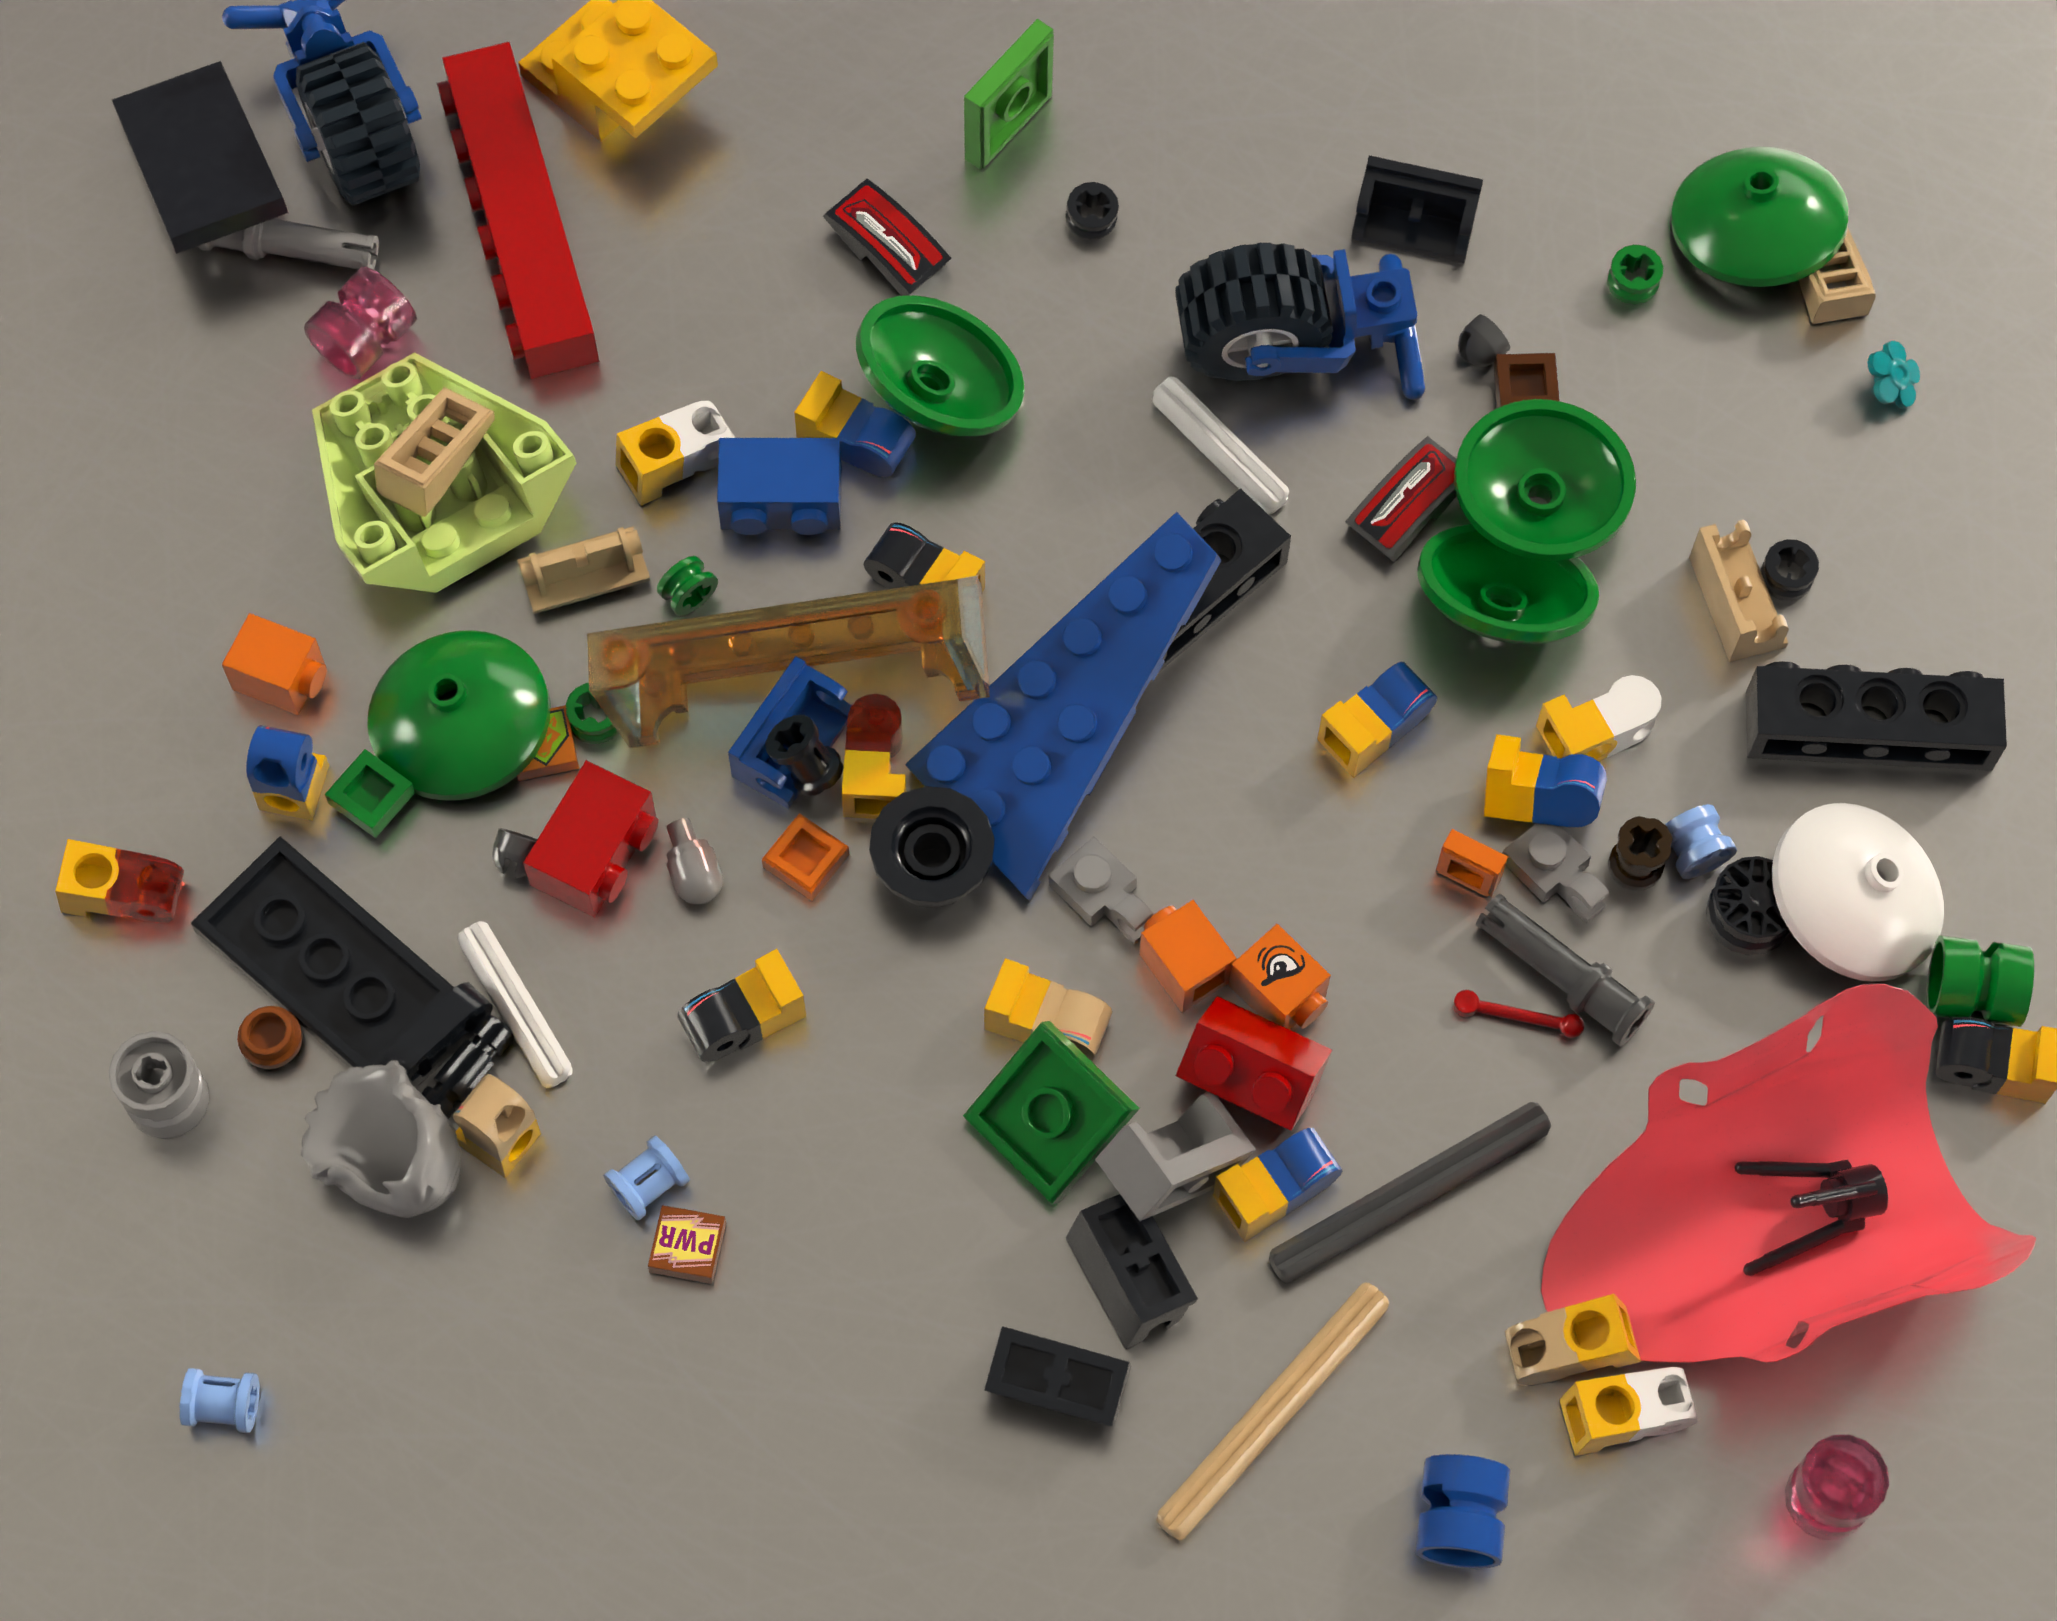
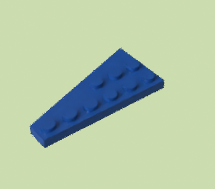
(1067, 702)

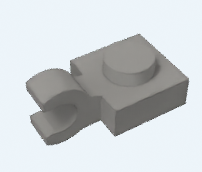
(1554, 862)
(1100, 886)

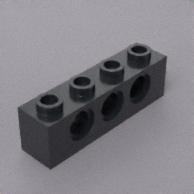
(1255, 551)
(1908, 737)

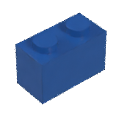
(779, 485)

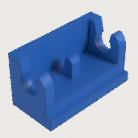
(797, 692)

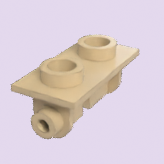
(584, 569)

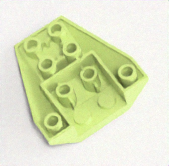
(486, 511)

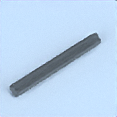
(1409, 1192)

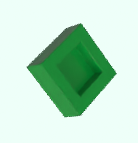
(370, 793)

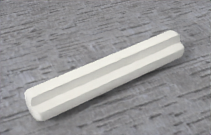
(1220, 445)
(515, 1004)

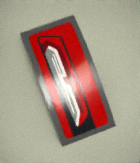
(1406, 499)

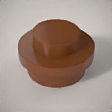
(270, 1037)

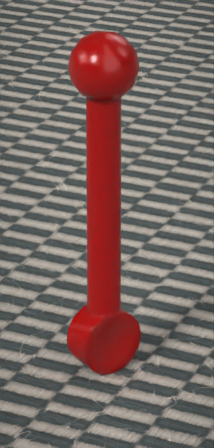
(1467, 1004)

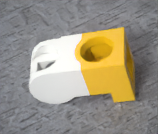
(670, 448)
(1602, 724)
(1627, 1408)

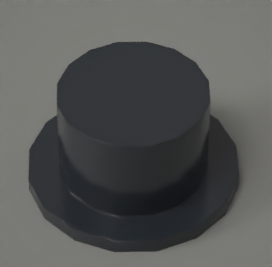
(931, 846)

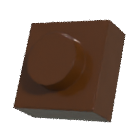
(1525, 377)

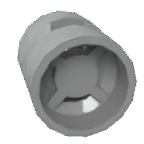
(159, 1084)

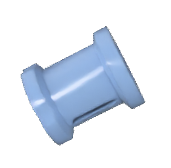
(654, 1158)
(219, 1400)

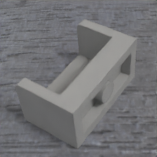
(1175, 1160)

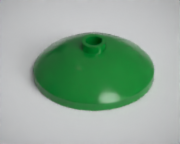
(1760, 216)
(939, 366)
(1549, 454)
(1505, 593)
(477, 736)

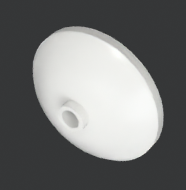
(1839, 903)

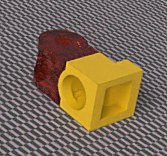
(871, 743)
(117, 883)

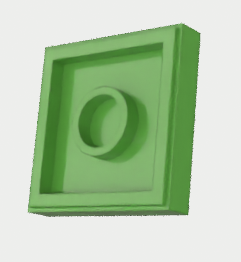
(1008, 94)

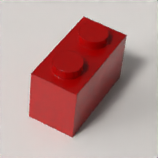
(592, 839)
(1253, 1063)

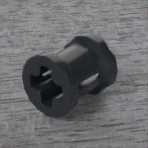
(804, 755)

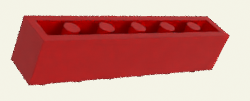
(519, 210)

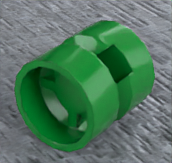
(1986, 981)

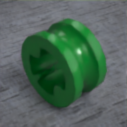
(1639, 289)
(687, 585)
(588, 730)

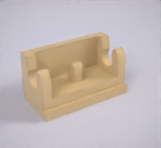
(1737, 593)

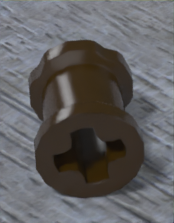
(1640, 835)

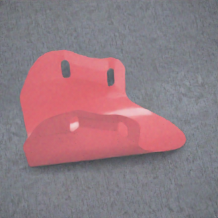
(1679, 1223)

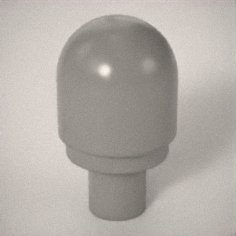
(692, 864)

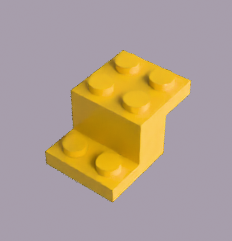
(618, 65)

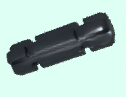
(469, 1064)

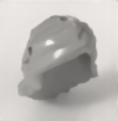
(382, 1142)

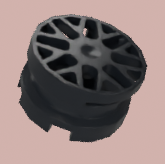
(1744, 908)

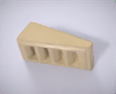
(1840, 302)
(421, 485)

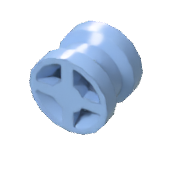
(1699, 841)

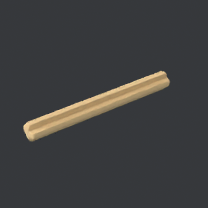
(1272, 1411)

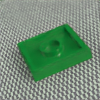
(1050, 1112)

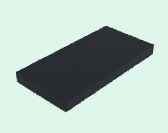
(199, 157)
(320, 955)

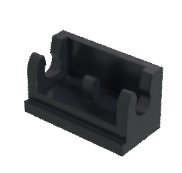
(1416, 209)
(1130, 1269)
(1057, 1376)

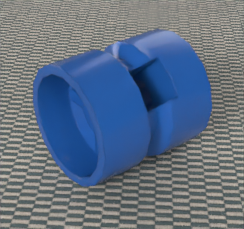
(1462, 1513)

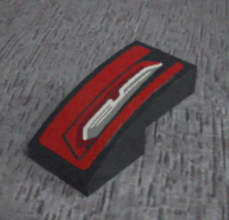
(888, 236)

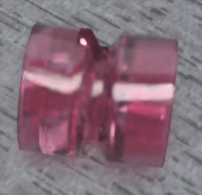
(353, 330)
(1836, 1487)

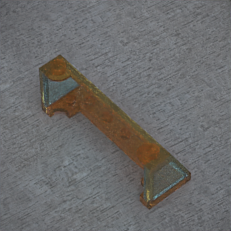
(645, 668)

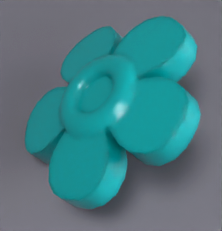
(1894, 375)

